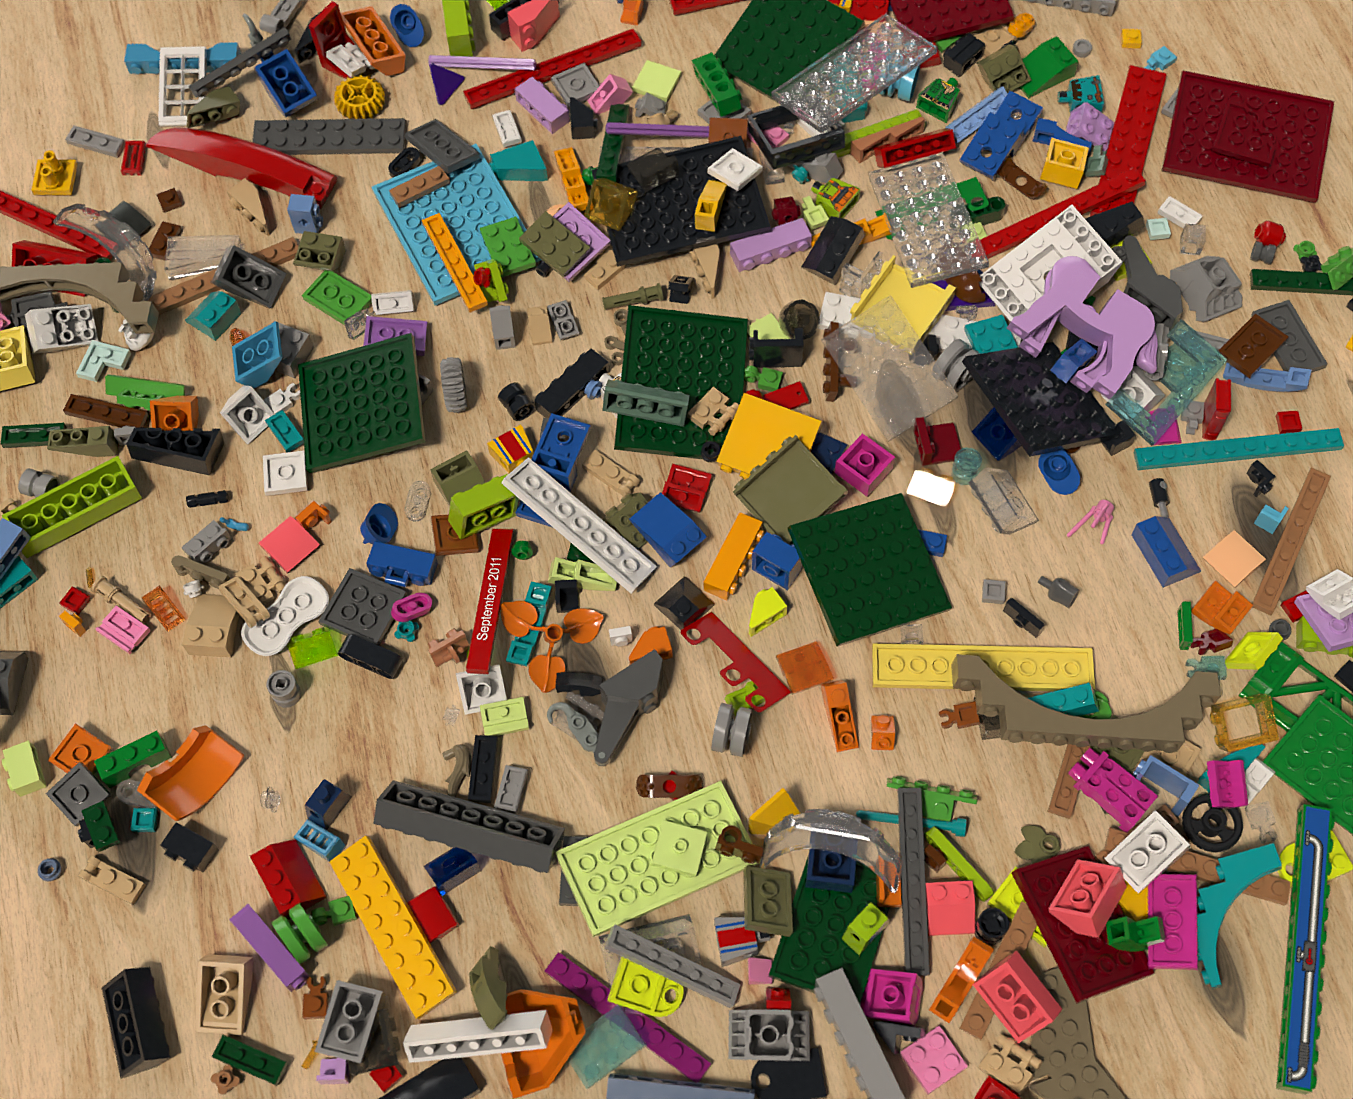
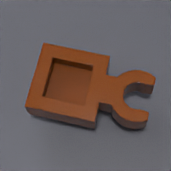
(964, 715)
(315, 1003)

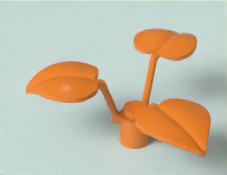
(581, 624)

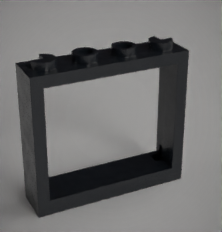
(795, 151)

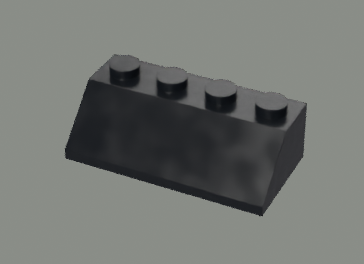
(135, 1021)

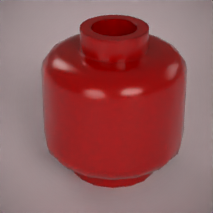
(1270, 233)

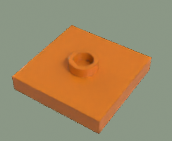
(79, 747)

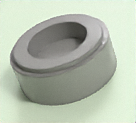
(1082, 48)

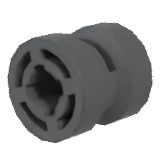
(1262, 252)

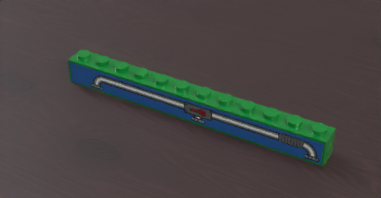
(1304, 950)

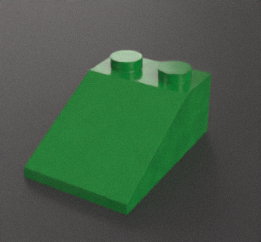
(1048, 66)

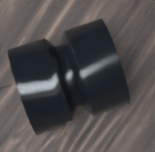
(516, 401)
(991, 926)

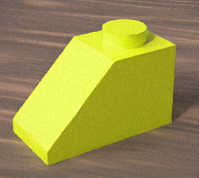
(766, 610)

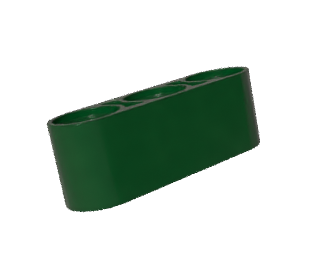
(989, 214)

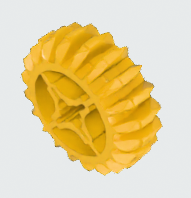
(359, 93)

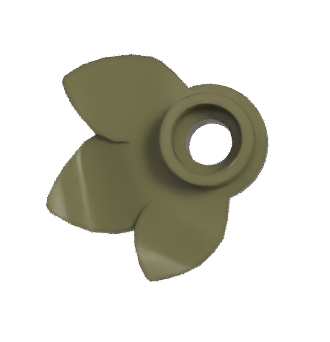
(1033, 846)

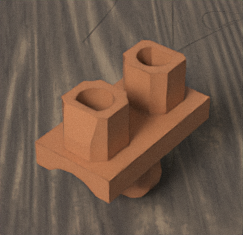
(449, 648)

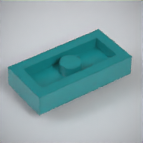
(284, 431)

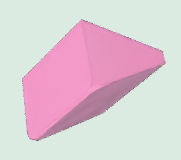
(759, 970)

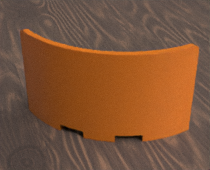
(194, 776)

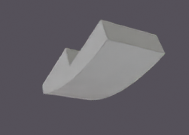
(563, 320)

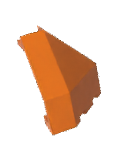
(537, 1068)

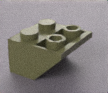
(1004, 69)
(320, 251)
(456, 475)

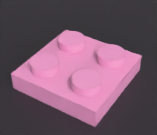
(933, 1060)

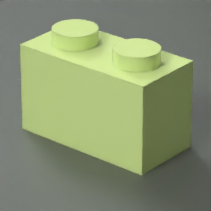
(23, 768)

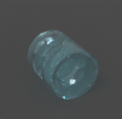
(966, 465)

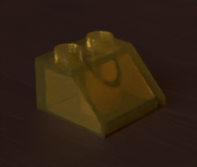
(610, 203)

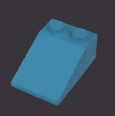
(257, 356)

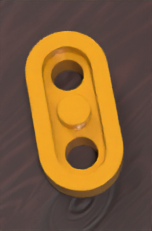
(1021, 25)

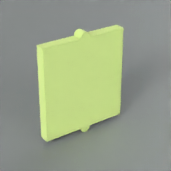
(767, 328)

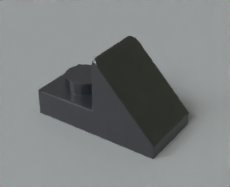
(680, 289)
(892, 1033)

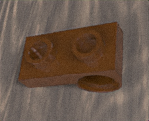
(747, 852)

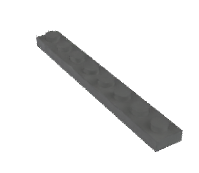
(913, 881)

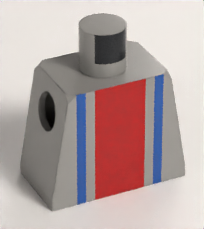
(736, 942)

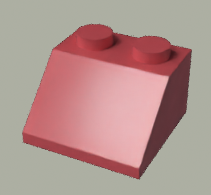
(950, 908)

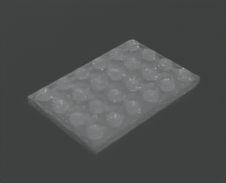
(889, 368)

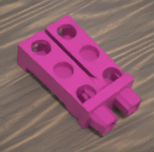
(1112, 788)

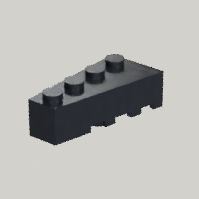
(1117, 223)
(178, 449)

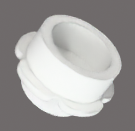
(193, 588)

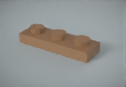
(419, 186)

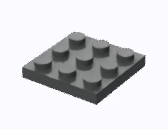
(361, 607)

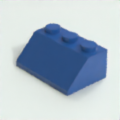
(1164, 550)

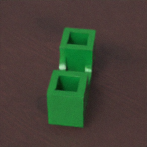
(147, 750)

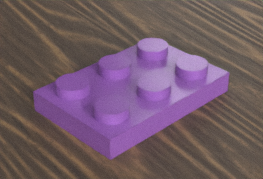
(382, 328)

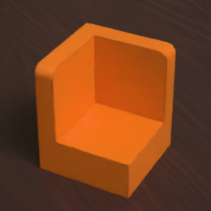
(632, 11)

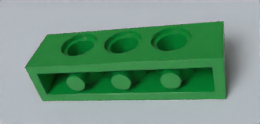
(717, 84)

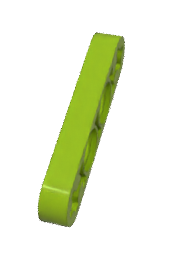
(959, 864)

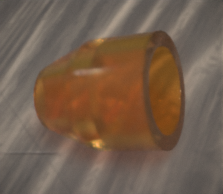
(236, 336)

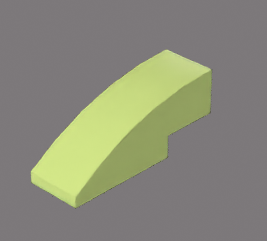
(588, 575)

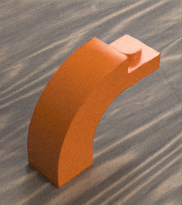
(961, 979)

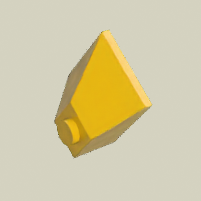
(772, 813)

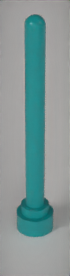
(956, 827)

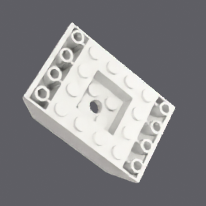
(1019, 276)

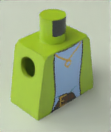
(866, 928)

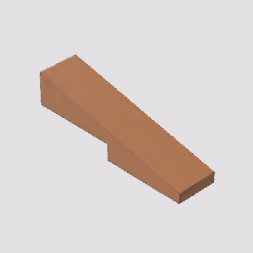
(864, 147)

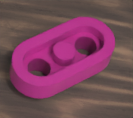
(410, 607)

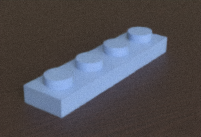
(976, 115)

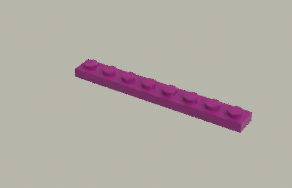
(656, 1038)

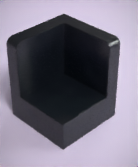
(1123, 441)
(566, 595)

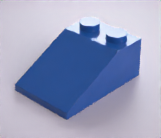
(667, 529)

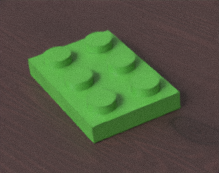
(505, 248)
(336, 296)

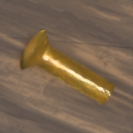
(310, 1056)

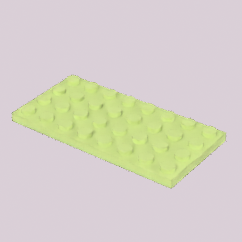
(614, 869)

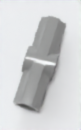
(1162, 351)

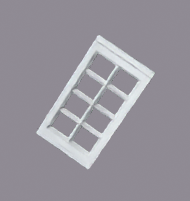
(178, 52)

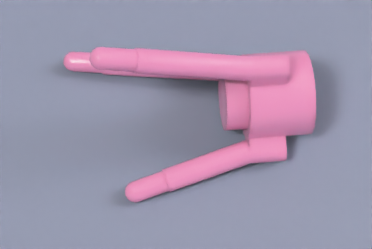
(1101, 513)

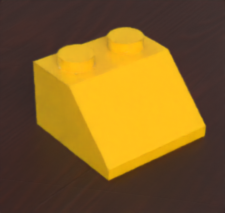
(1064, 163)

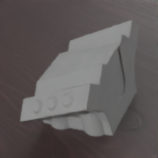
(1208, 286)
(768, 1035)

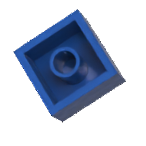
(776, 560)

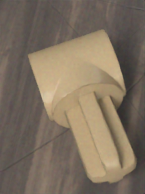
(661, 118)

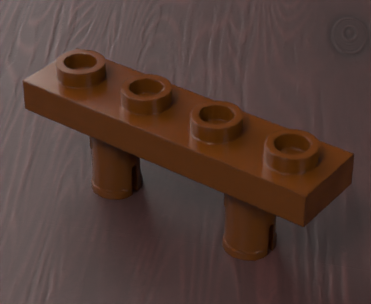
(830, 370)

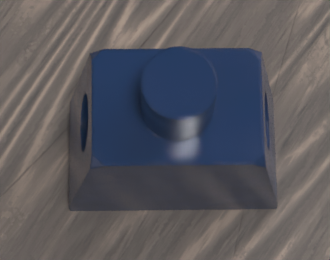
(327, 803)

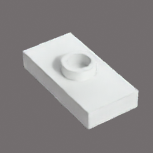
(506, 128)

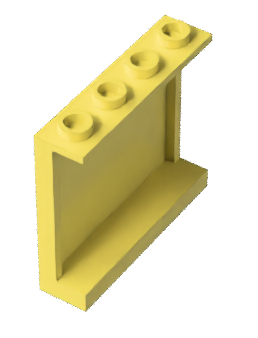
(920, 304)

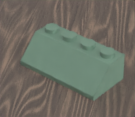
(645, 402)

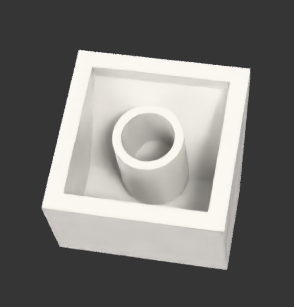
(1141, 389)

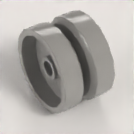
(951, 364)
(729, 729)

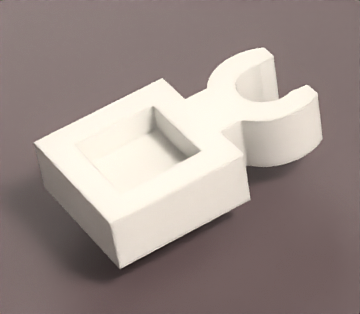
(282, 400)

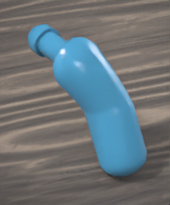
(235, 525)

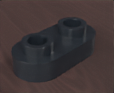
(403, 163)

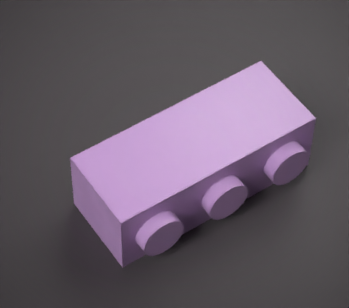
(542, 105)

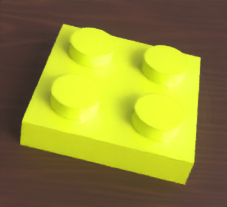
(1253, 650)

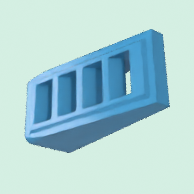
(329, 850)

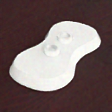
(298, 603)

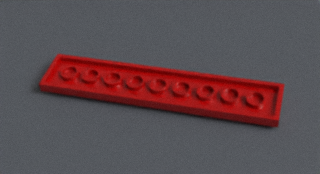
(1132, 128)

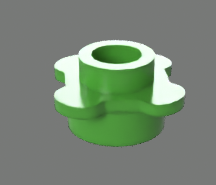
(1304, 246)

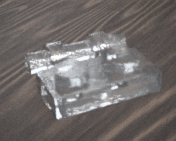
(560, 718)

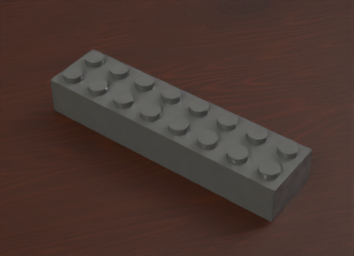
(468, 826)

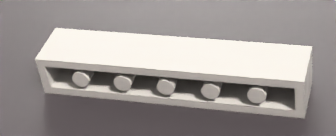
(474, 1038)

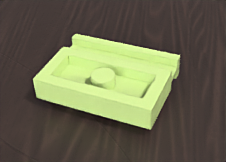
(504, 717)

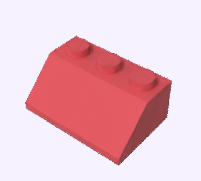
(1088, 897)
(1017, 997)

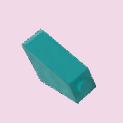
(519, 163)

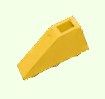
(710, 205)

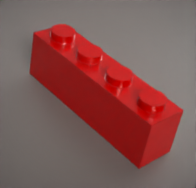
(914, 148)

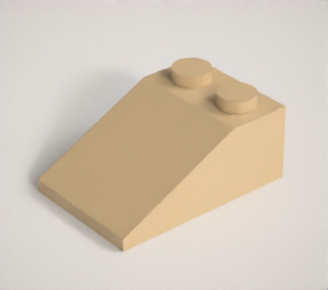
(211, 627)
(223, 993)

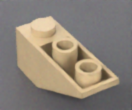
(247, 200)
(707, 267)

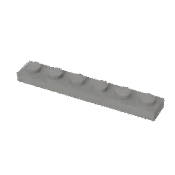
(672, 966)

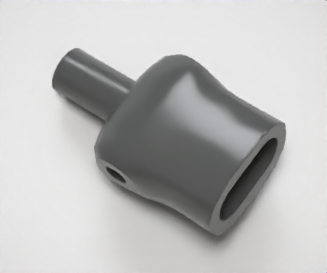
(1060, 590)

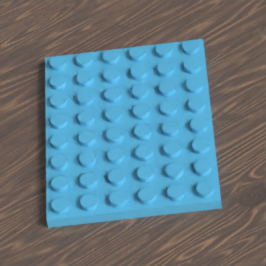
(465, 204)

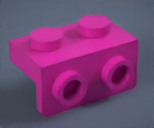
(1227, 784)

